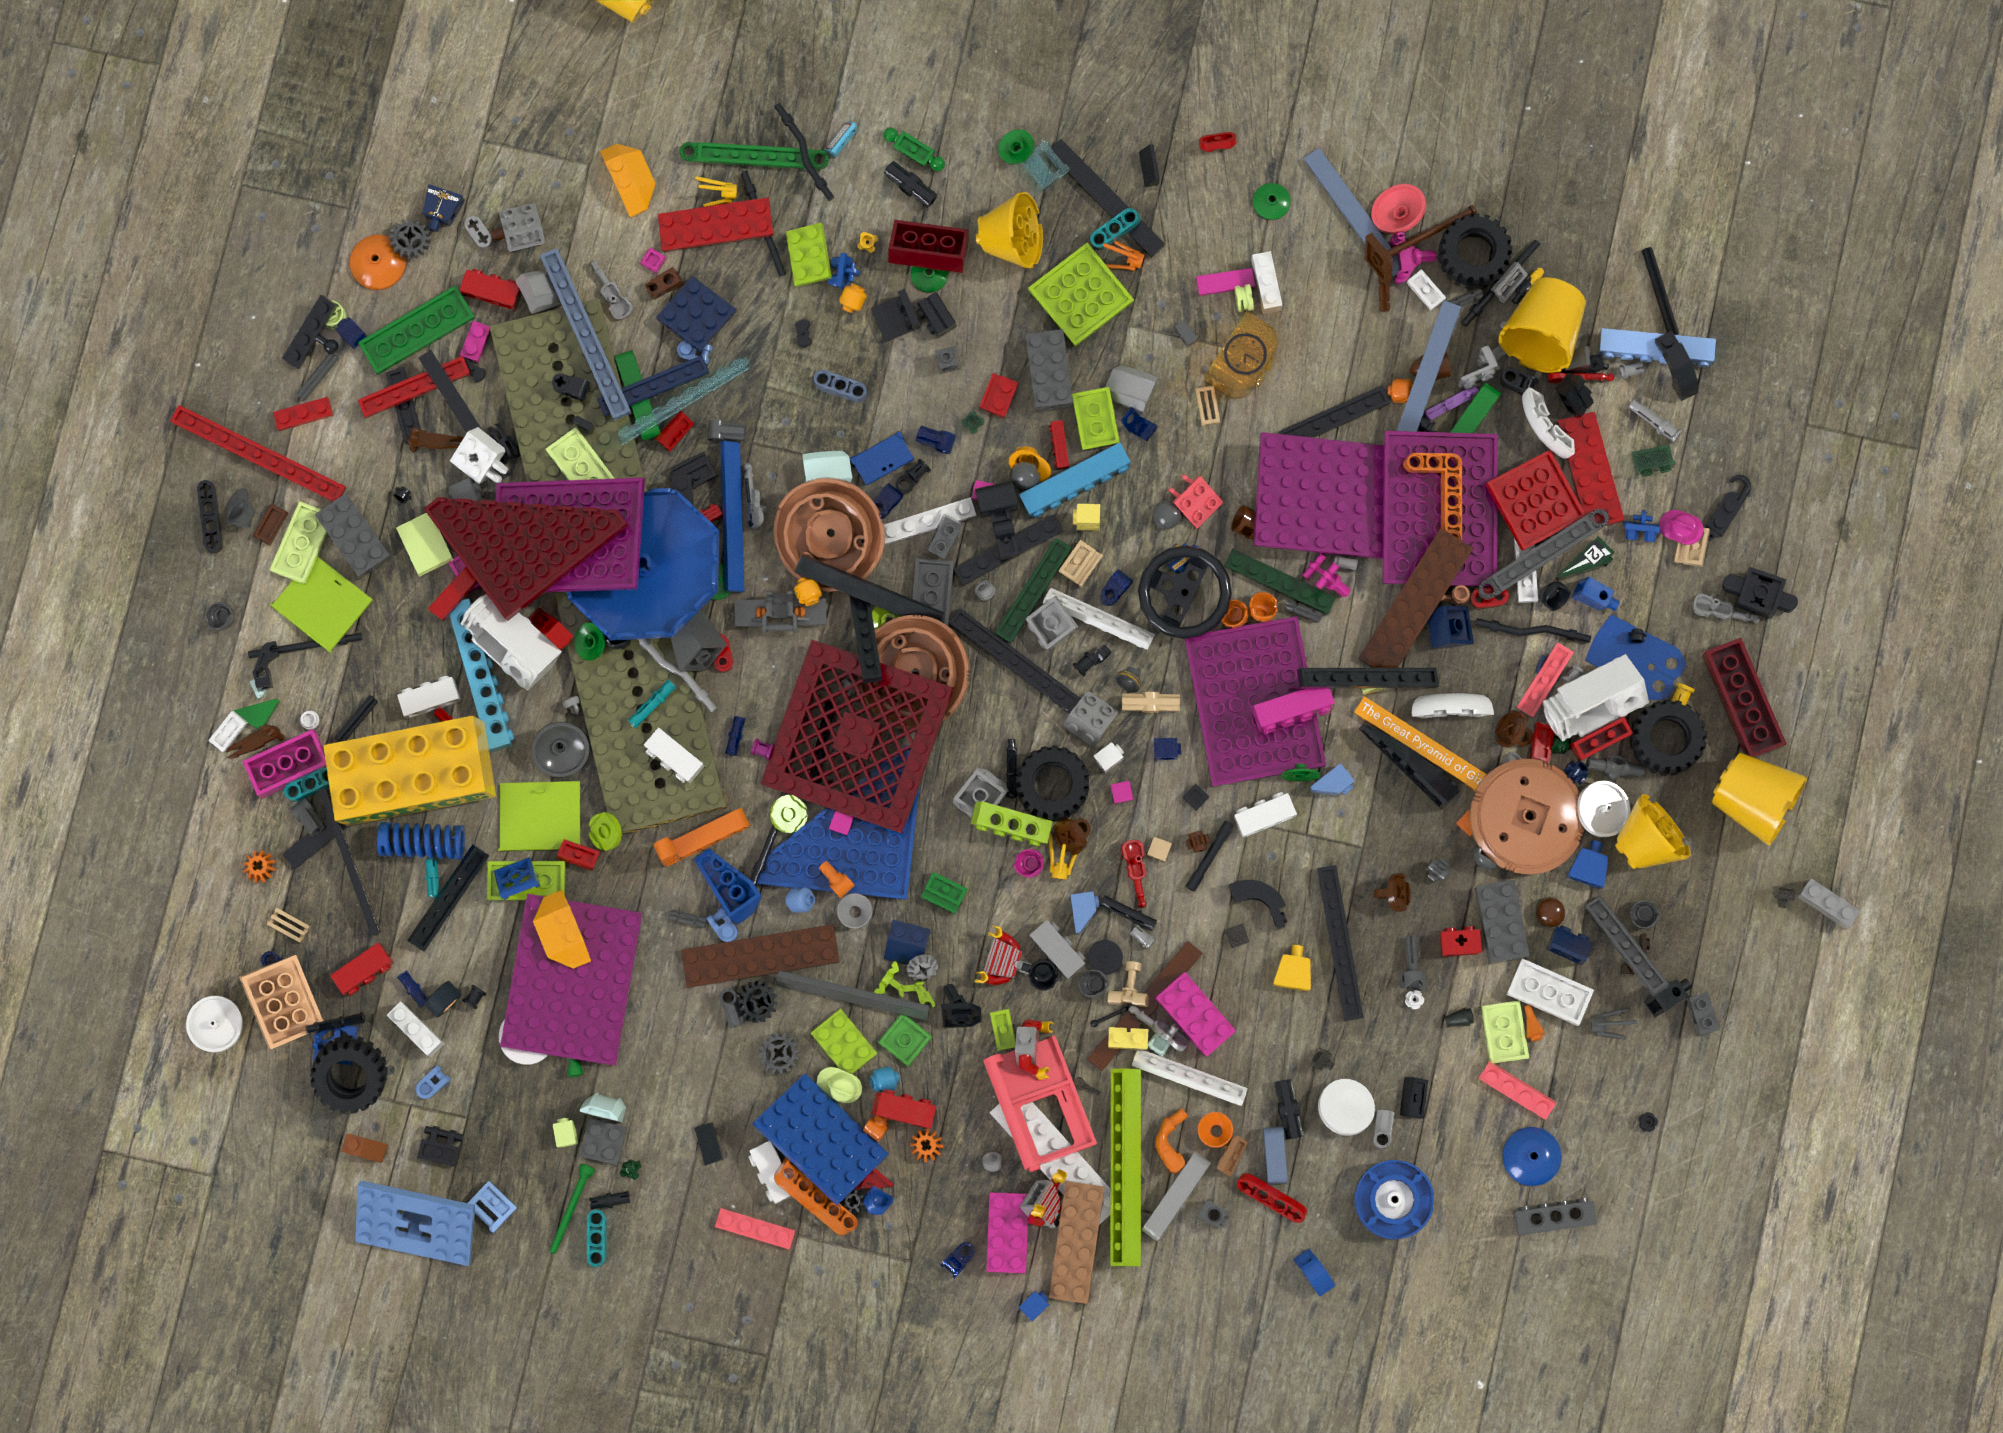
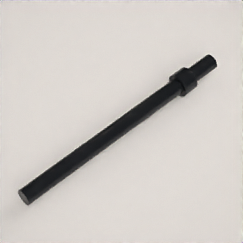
(750, 191)
(1477, 308)
(306, 645)
(759, 866)

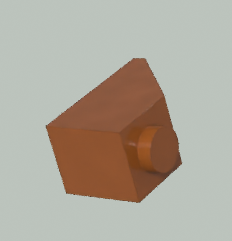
(364, 1148)

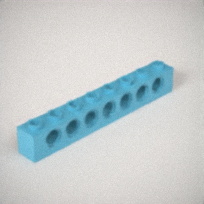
(504, 737)

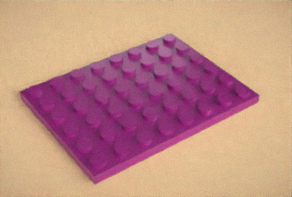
(1319, 496)
(1414, 503)
(617, 562)
(1231, 675)
(575, 1009)

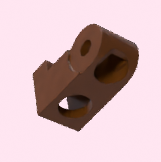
(664, 283)

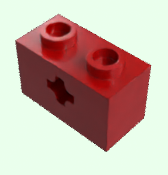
(1450, 947)

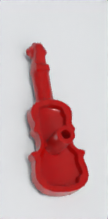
(1557, 377)
(1133, 852)

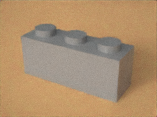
(1828, 903)
(1058, 949)

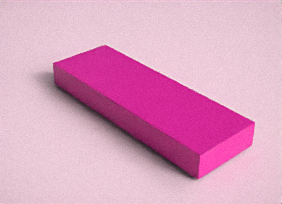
(1224, 281)

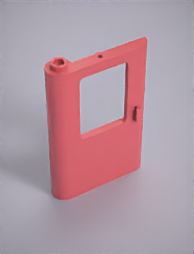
(1018, 1087)

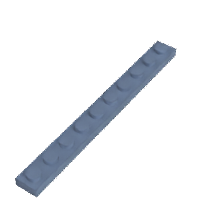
(585, 334)

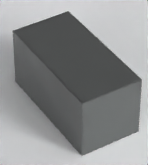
(1185, 333)

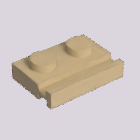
(1693, 553)
(1080, 563)

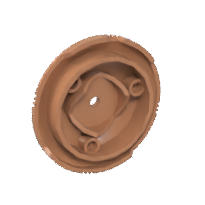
(844, 507)
(926, 647)
(1501, 809)

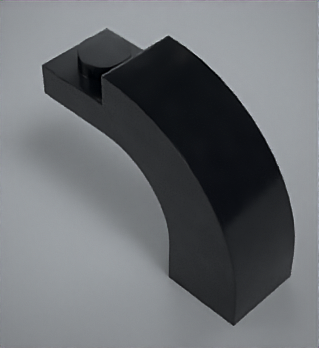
(1681, 368)
(1260, 891)

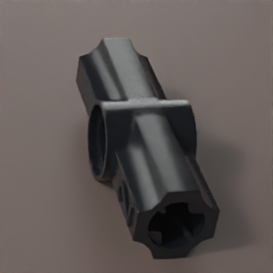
(910, 184)
(1288, 1109)

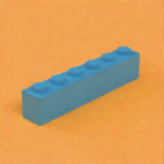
(1074, 480)

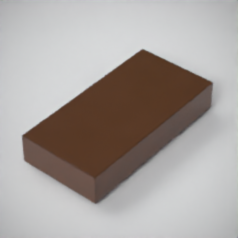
(270, 524)

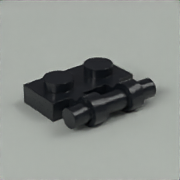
(439, 1152)

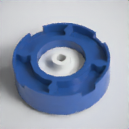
(1413, 1197)

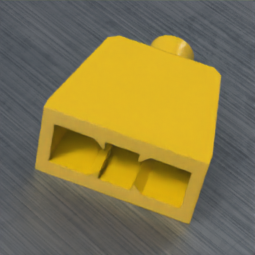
(1294, 971)

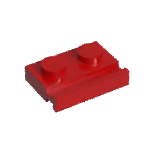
(999, 395)

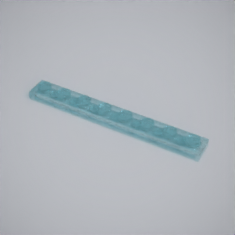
(689, 396)

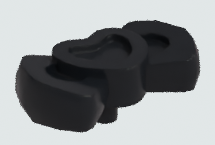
(803, 333)
(475, 371)

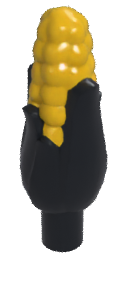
(1526, 284)

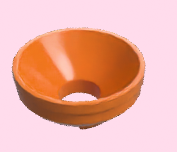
(1215, 1119)

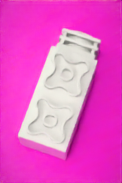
(512, 644)
(1596, 699)

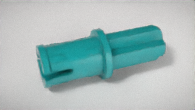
(432, 877)

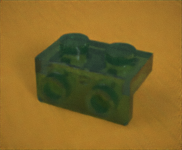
(1653, 460)

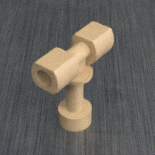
(1129, 994)

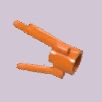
(1134, 257)

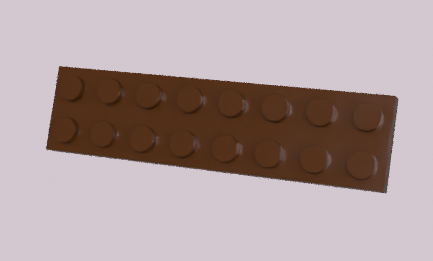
(1416, 601)
(760, 956)

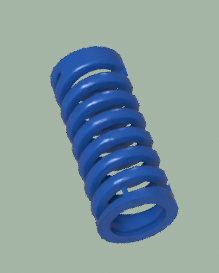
(383, 843)

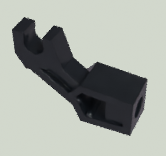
(263, 661)

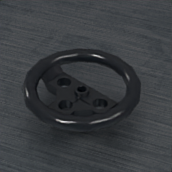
(1153, 578)

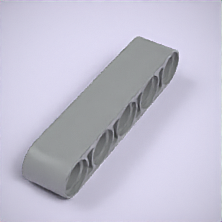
(1176, 1196)

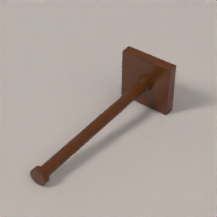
(1381, 259)

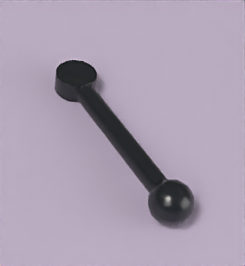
(1094, 1023)

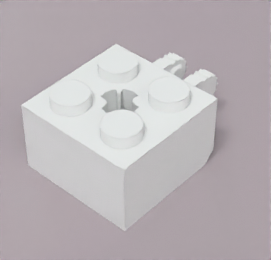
(479, 457)

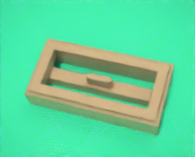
(1210, 421)
(274, 917)

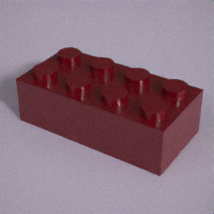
(928, 246)

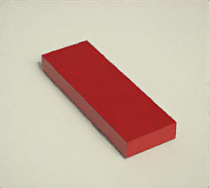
(453, 594)

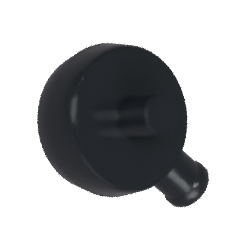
(1597, 364)

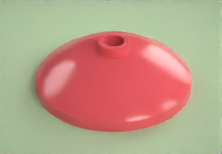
(1398, 208)

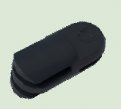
(503, 442)

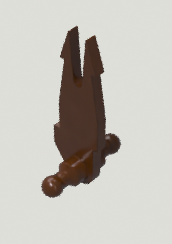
(432, 440)
(256, 740)

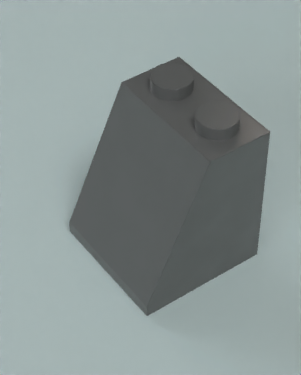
(697, 644)

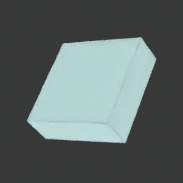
(1158, 1045)

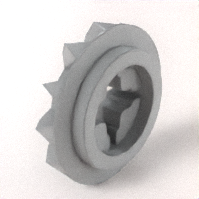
(924, 961)

